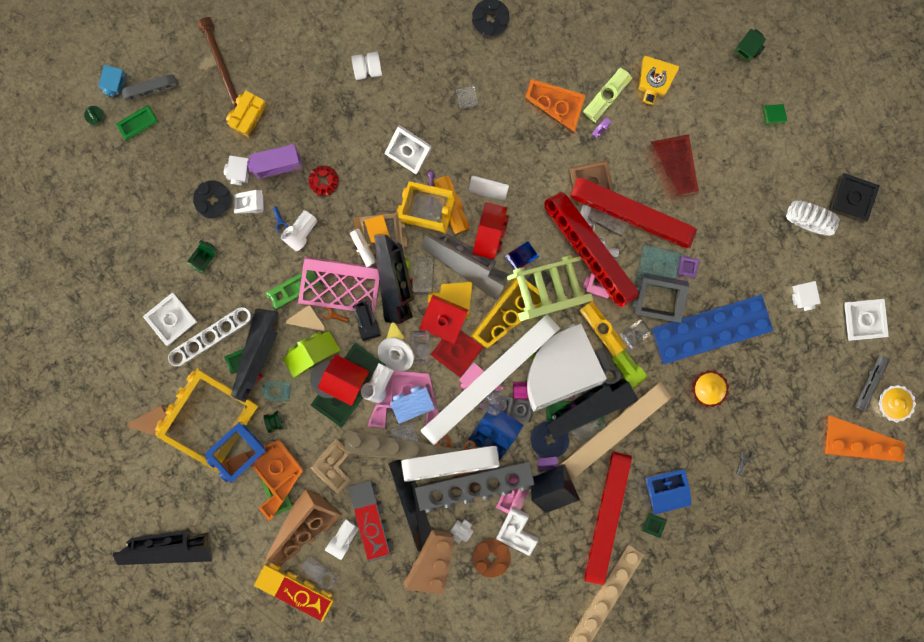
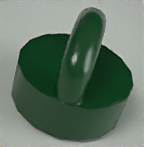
(94, 115)

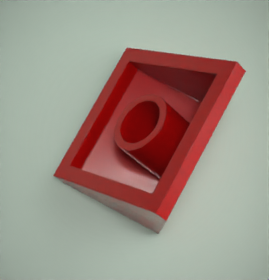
(343, 379)

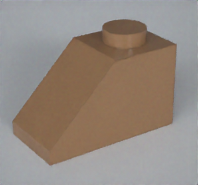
(148, 421)

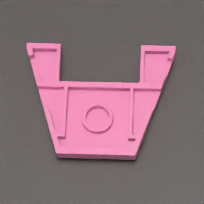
(402, 383)

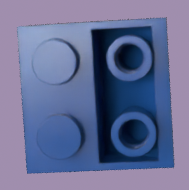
(496, 431)
(668, 490)

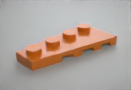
(856, 441)

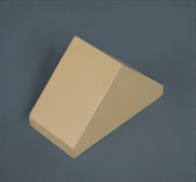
(307, 318)

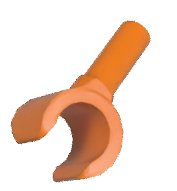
(335, 316)

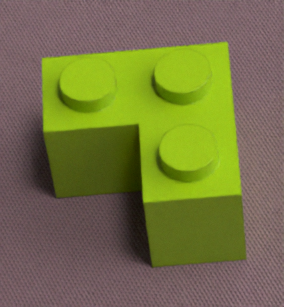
(310, 352)

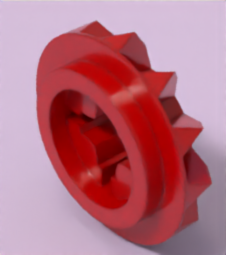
(333, 180)

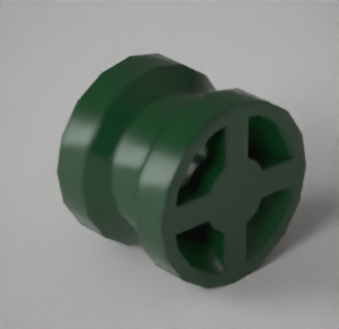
(273, 421)

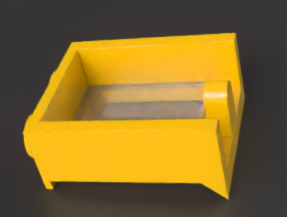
(426, 206)

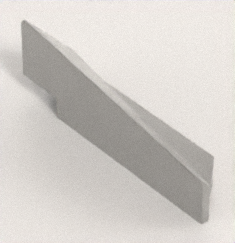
(472, 267)

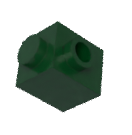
(751, 44)

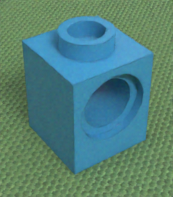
(112, 80)

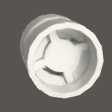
(366, 65)

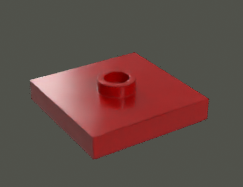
(443, 319)

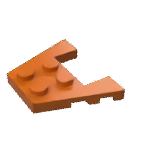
(276, 469)

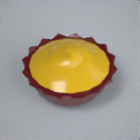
(710, 388)

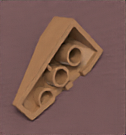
(305, 520)

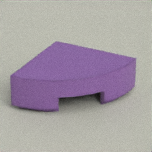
(602, 127)

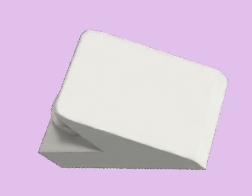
(248, 202)

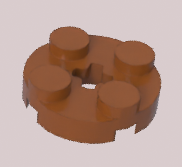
(484, 549)

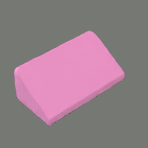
(514, 499)

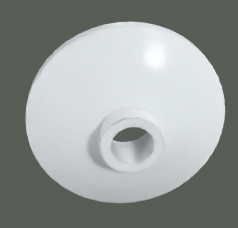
(395, 360)

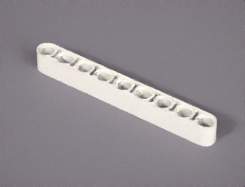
(490, 379)

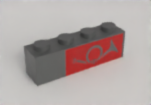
(370, 521)

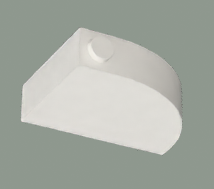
(563, 368)

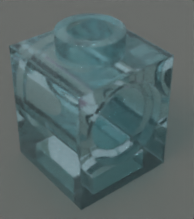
(285, 388)

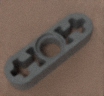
(149, 87)

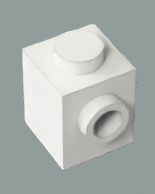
(237, 170)
(806, 296)

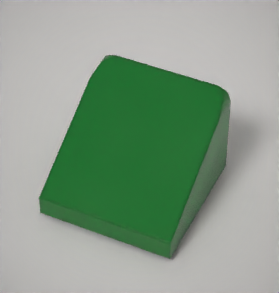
(775, 114)

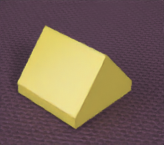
(395, 332)

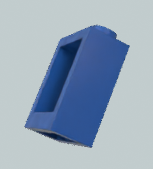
(250, 438)

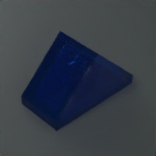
(521, 256)

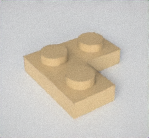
(327, 467)

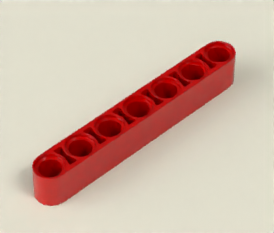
(634, 212)
(591, 249)
(608, 518)

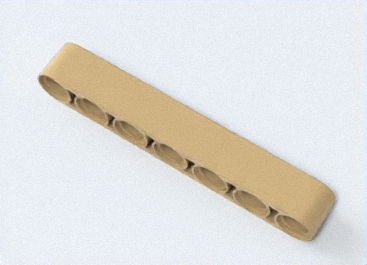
(616, 429)

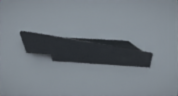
(394, 280)
(255, 352)
(592, 406)
(416, 519)
(165, 548)

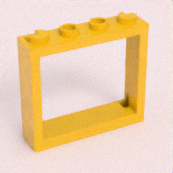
(182, 395)

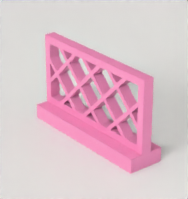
(342, 268)

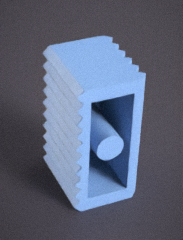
(412, 405)

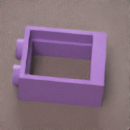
(275, 161)

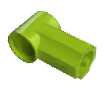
(631, 372)

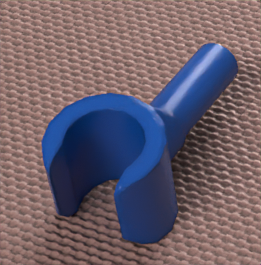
(279, 219)

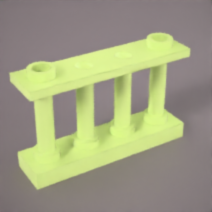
(546, 305)

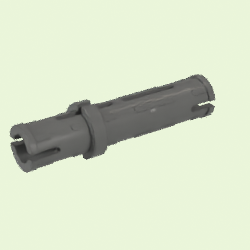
(872, 383)

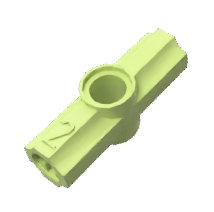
(615, 86)

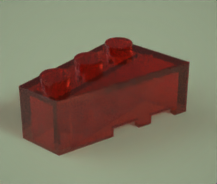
(678, 162)

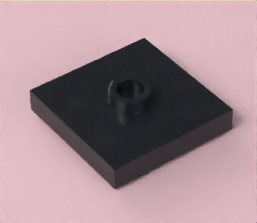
(855, 197)

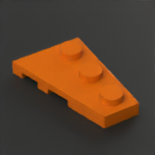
(557, 102)

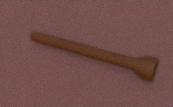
(205, 25)

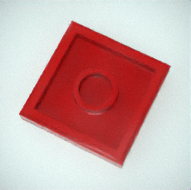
(458, 355)

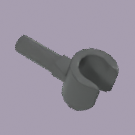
(743, 462)

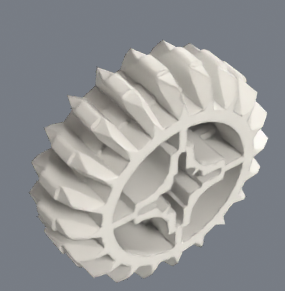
(813, 217)

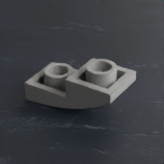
(518, 409)

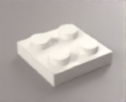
(170, 319)
(866, 319)

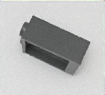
(681, 285)

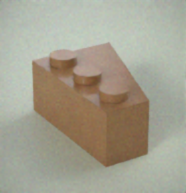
(432, 565)

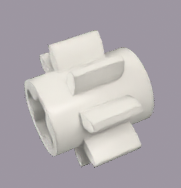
(461, 531)

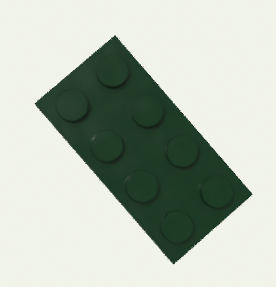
(336, 409)

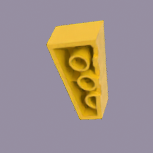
(504, 314)

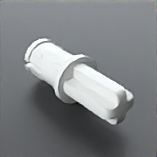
(363, 247)

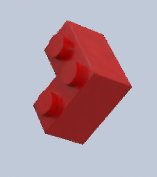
(491, 230)

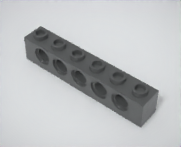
(425, 491)

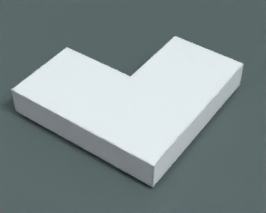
(513, 534)

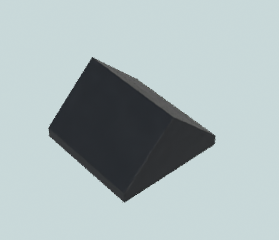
(553, 489)

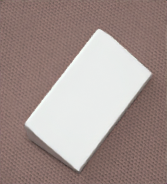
(488, 188)

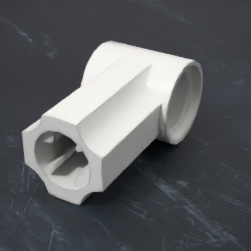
(296, 235)
(375, 389)
(340, 543)

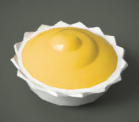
(897, 403)

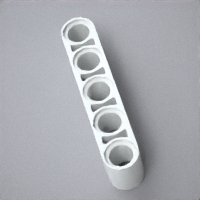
(201, 338)
(450, 463)

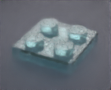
(658, 262)

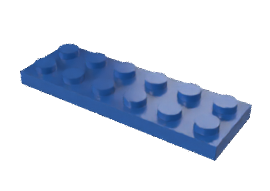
(712, 329)

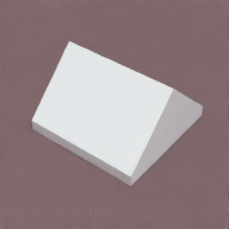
(408, 149)

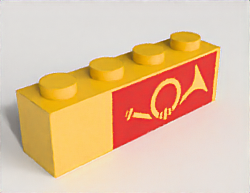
(294, 591)

